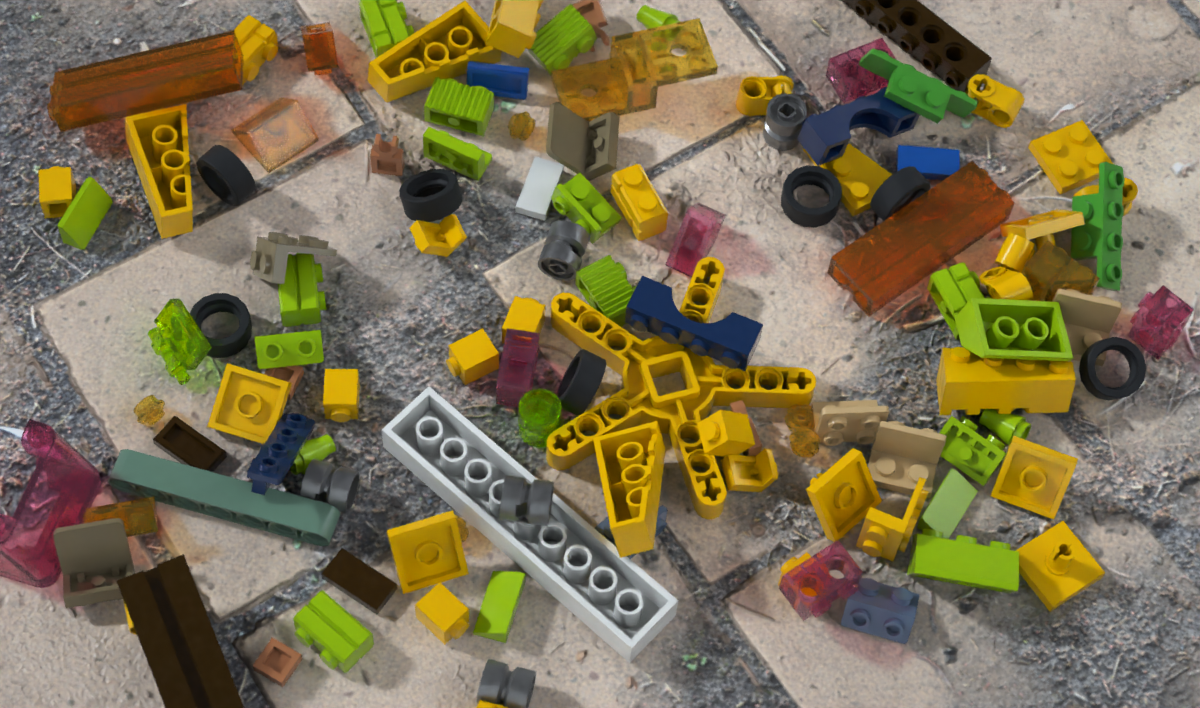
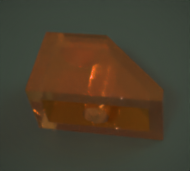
(319, 48)

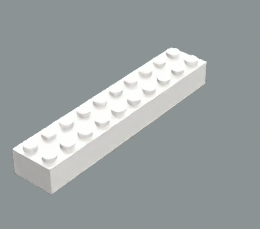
(564, 557)

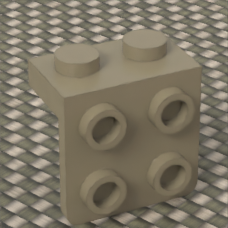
(582, 144)
(271, 254)
(93, 560)

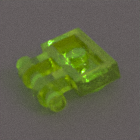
(178, 340)

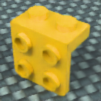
(885, 534)

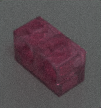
(862, 80)
(1159, 321)
(517, 366)
(815, 575)

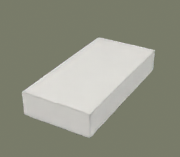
(538, 188)

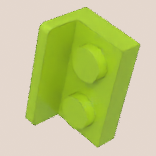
(455, 153)
(585, 206)
(289, 349)
(971, 451)

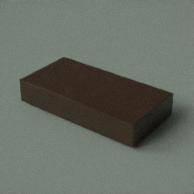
(189, 446)
(359, 581)

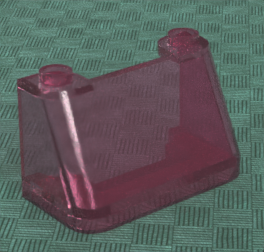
(54, 498)

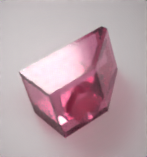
(695, 238)

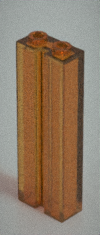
(146, 81)
(920, 238)

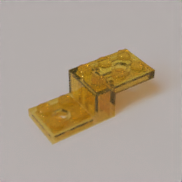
(635, 70)

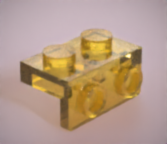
(138, 515)

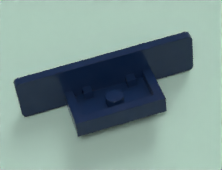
(279, 451)

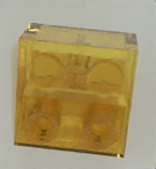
(1055, 270)

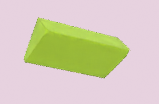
(84, 214)
(948, 504)
(500, 605)

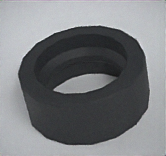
(226, 175)
(811, 176)
(899, 191)
(444, 193)
(224, 303)
(1132, 355)
(581, 381)

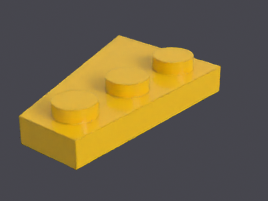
(857, 176)

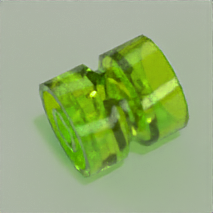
(538, 416)

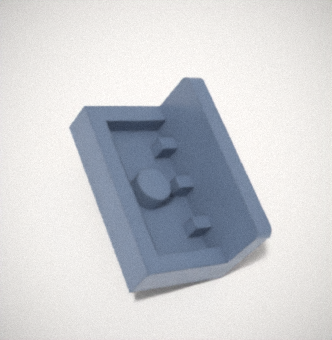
(881, 610)

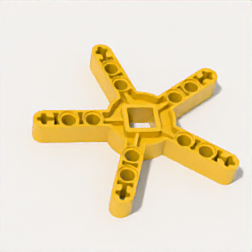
(675, 412)

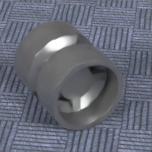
(784, 121)
(563, 250)
(330, 485)
(526, 500)
(506, 686)

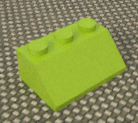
(1014, 329)
(964, 562)

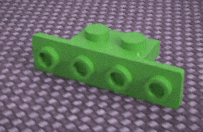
(916, 90)
(1102, 229)

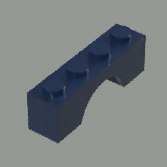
(828, 133)
(728, 340)

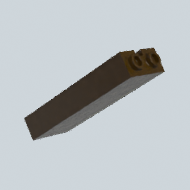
(178, 637)

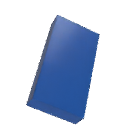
(500, 79)
(930, 162)

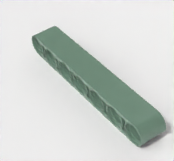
(224, 497)

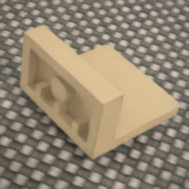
(1086, 320)
(848, 421)
(904, 455)

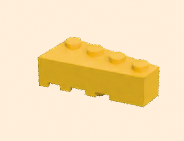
(432, 52)
(163, 164)
(1002, 384)
(631, 483)

